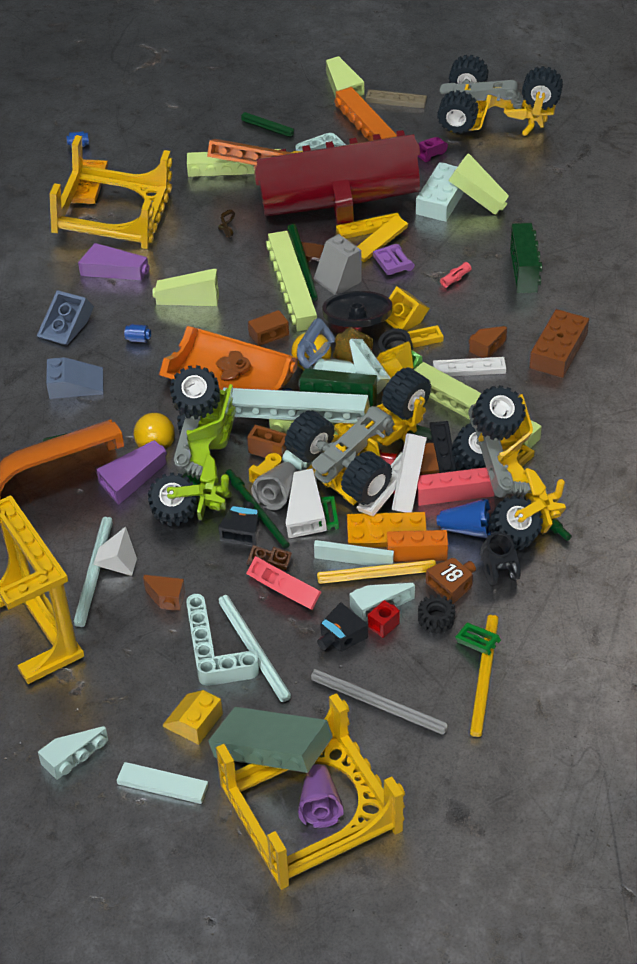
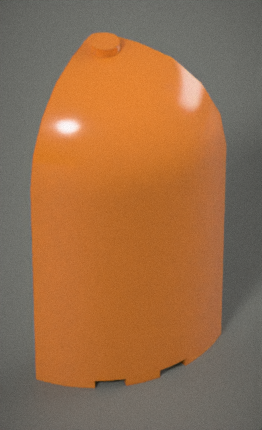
(203, 348)
(20, 460)

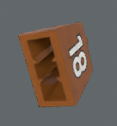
(451, 578)

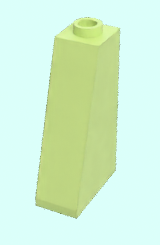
(342, 76)
(479, 185)
(188, 289)

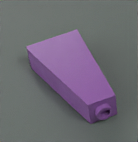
(113, 263)
(131, 471)

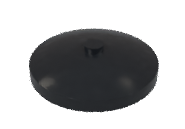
(357, 309)

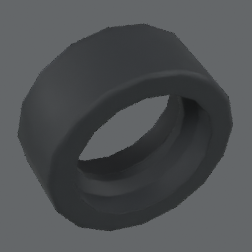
(393, 335)

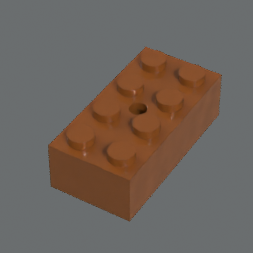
(559, 343)

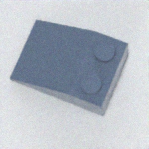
(65, 318)
(73, 378)

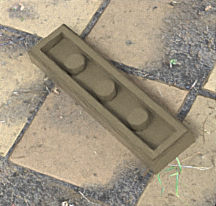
(396, 98)

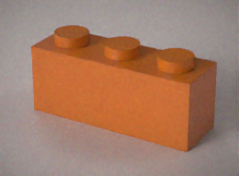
(418, 545)

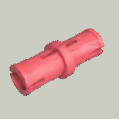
(455, 274)

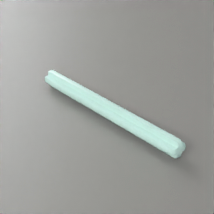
(92, 575)
(253, 646)

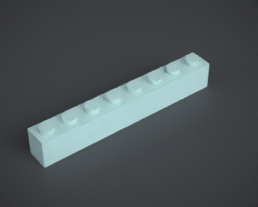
(290, 404)

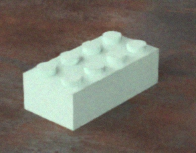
(439, 195)

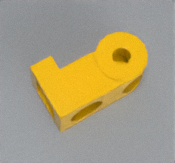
(271, 461)

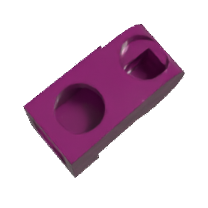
(431, 148)

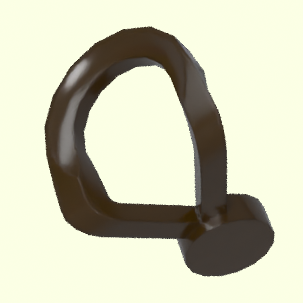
(227, 230)

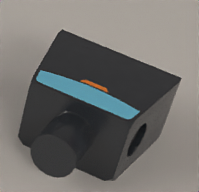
(240, 525)
(342, 629)

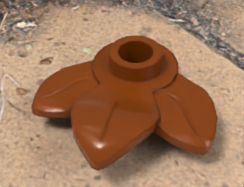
(233, 365)

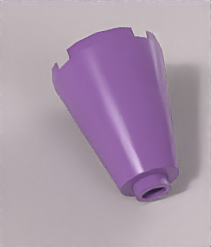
(319, 799)

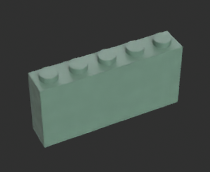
(272, 738)

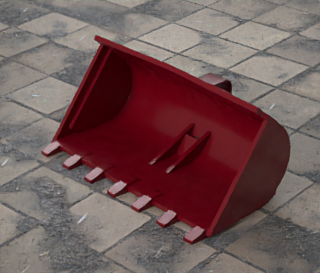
(339, 176)

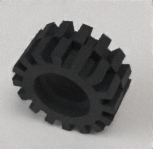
(436, 604)

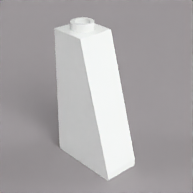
(304, 506)

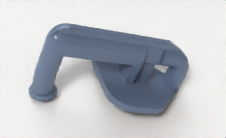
(307, 345)

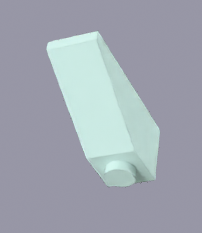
(367, 363)
(367, 598)

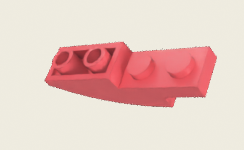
(283, 583)

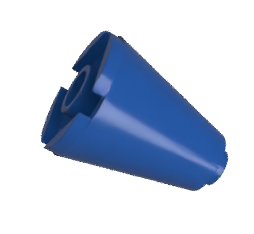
(467, 519)

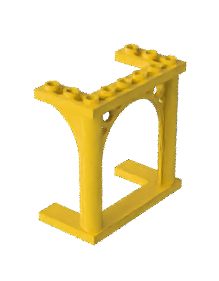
(138, 230)
(21, 587)
(387, 800)

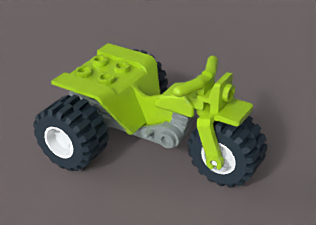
(202, 425)

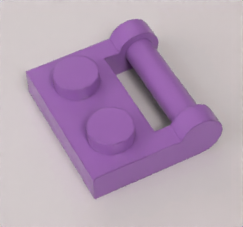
(389, 262)

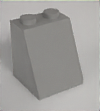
(339, 265)

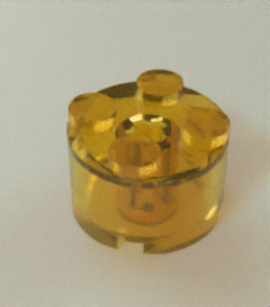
(342, 347)

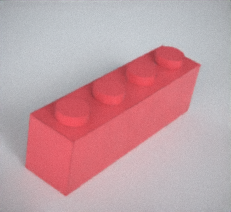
(453, 486)

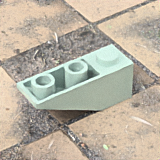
(68, 751)

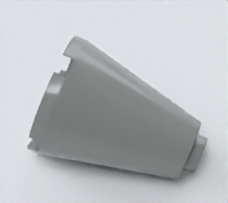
(274, 486)

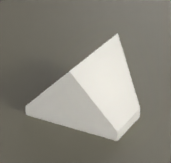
(117, 554)

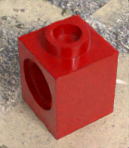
(383, 618)

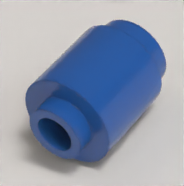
(85, 141)
(137, 333)

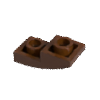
(312, 251)
(276, 557)

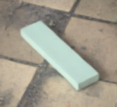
(352, 554)
(162, 782)

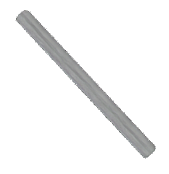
(379, 701)

